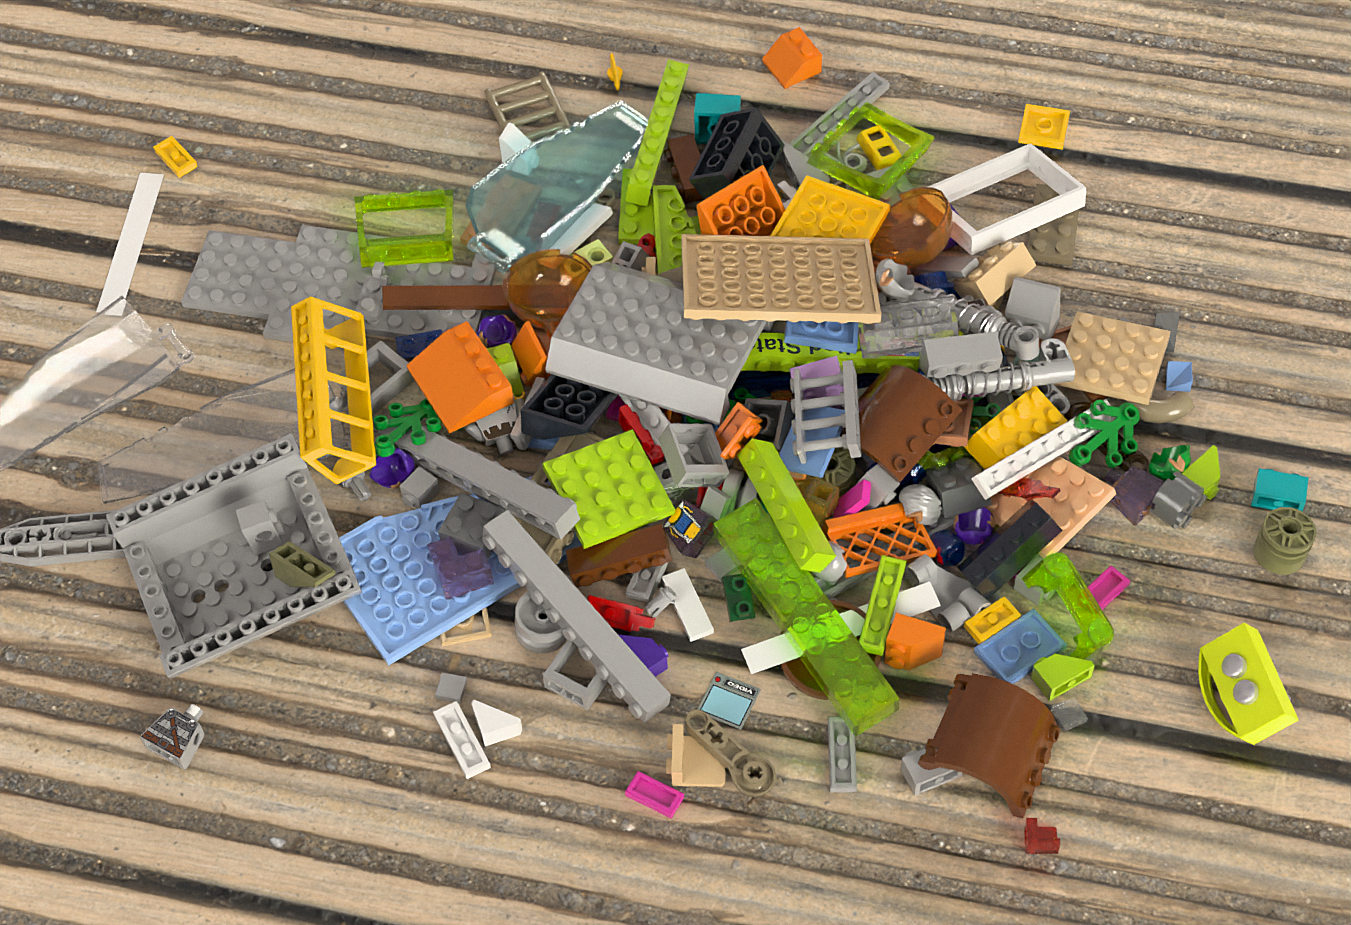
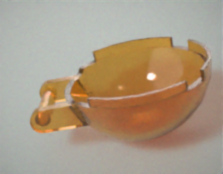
(914, 228)
(544, 286)

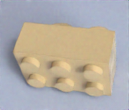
(996, 273)

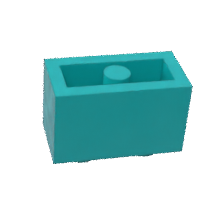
(1279, 489)

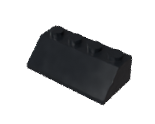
(1009, 548)

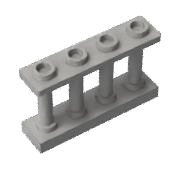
(848, 420)

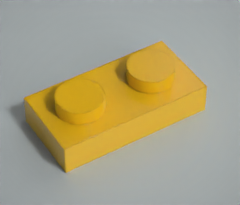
(175, 156)
(991, 620)

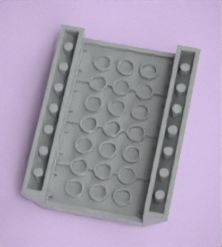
(633, 341)

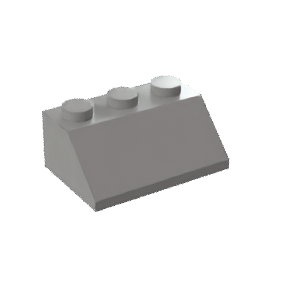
(960, 355)

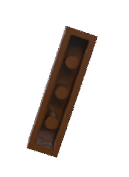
(619, 556)

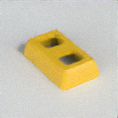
(871, 147)

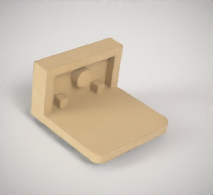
(692, 762)

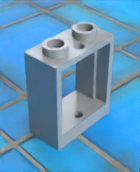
(398, 382)
(697, 475)
(568, 688)

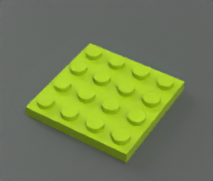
(611, 488)

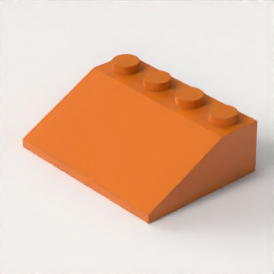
(743, 207)
(460, 378)

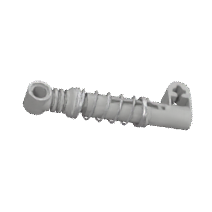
(1022, 339)
(1053, 367)

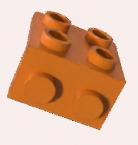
(737, 430)

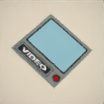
(729, 700)

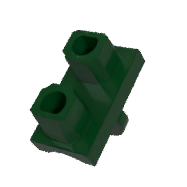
(738, 598)

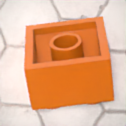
(793, 58)
(530, 354)
(913, 642)

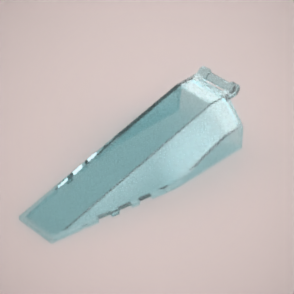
(550, 184)

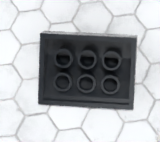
(563, 408)

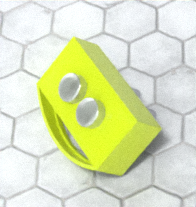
(1246, 685)

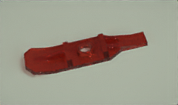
(1029, 489)

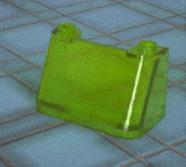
(1060, 574)

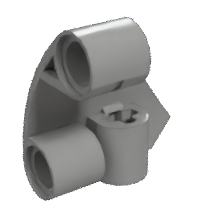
(957, 596)

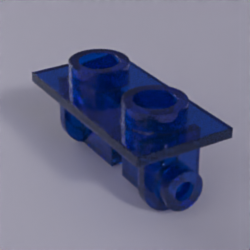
(413, 344)

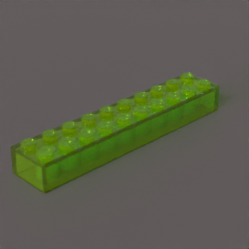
(806, 618)

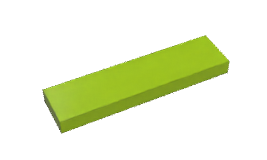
(882, 604)

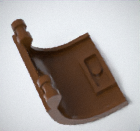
(902, 418)
(994, 736)

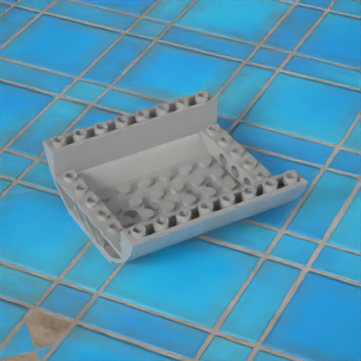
(192, 543)

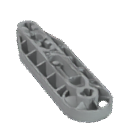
(60, 540)

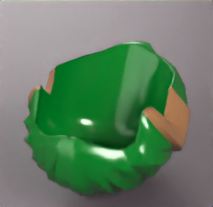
(1170, 461)

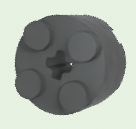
(1177, 501)

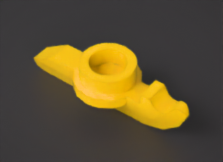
(614, 72)

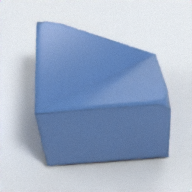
(1178, 376)

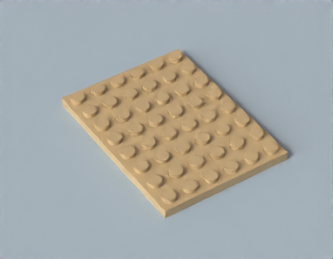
(779, 279)

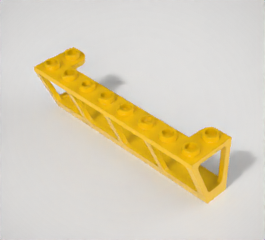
(312, 388)

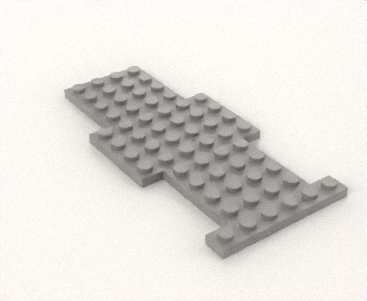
(271, 275)

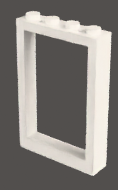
(1070, 197)

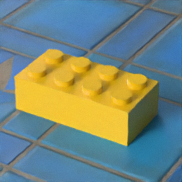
(1014, 428)

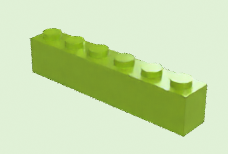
(786, 506)

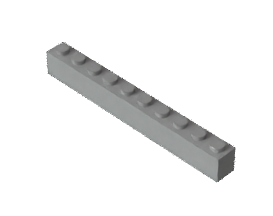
(491, 482)
(576, 617)

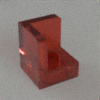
(1040, 839)

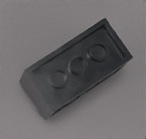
(735, 148)

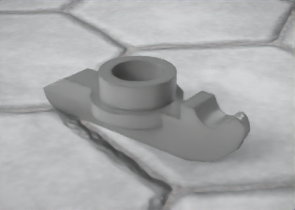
(337, 404)

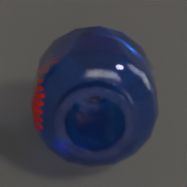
(949, 547)

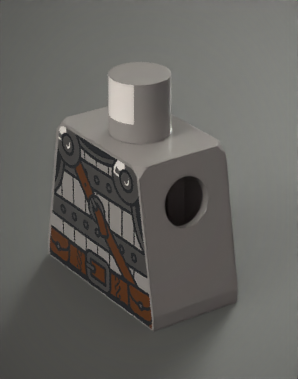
(175, 735)

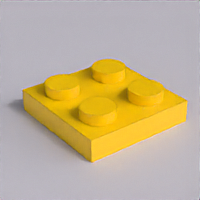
(1044, 126)

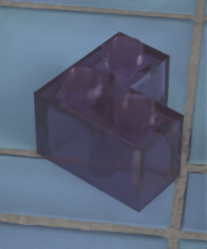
(459, 573)

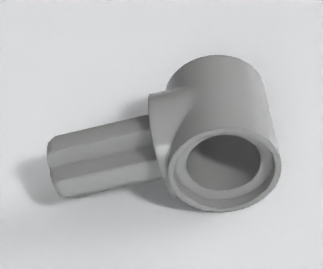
(358, 486)

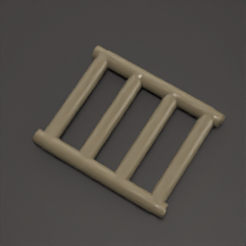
(548, 93)

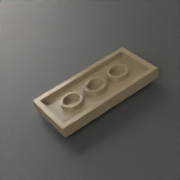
(1055, 239)

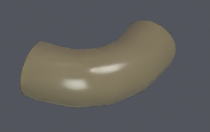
(1165, 409)

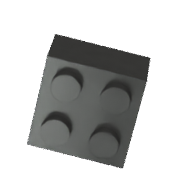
(776, 418)
(955, 487)
(466, 523)

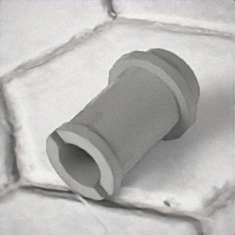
(661, 601)

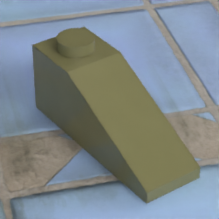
(298, 567)

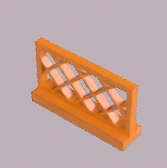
(871, 523)

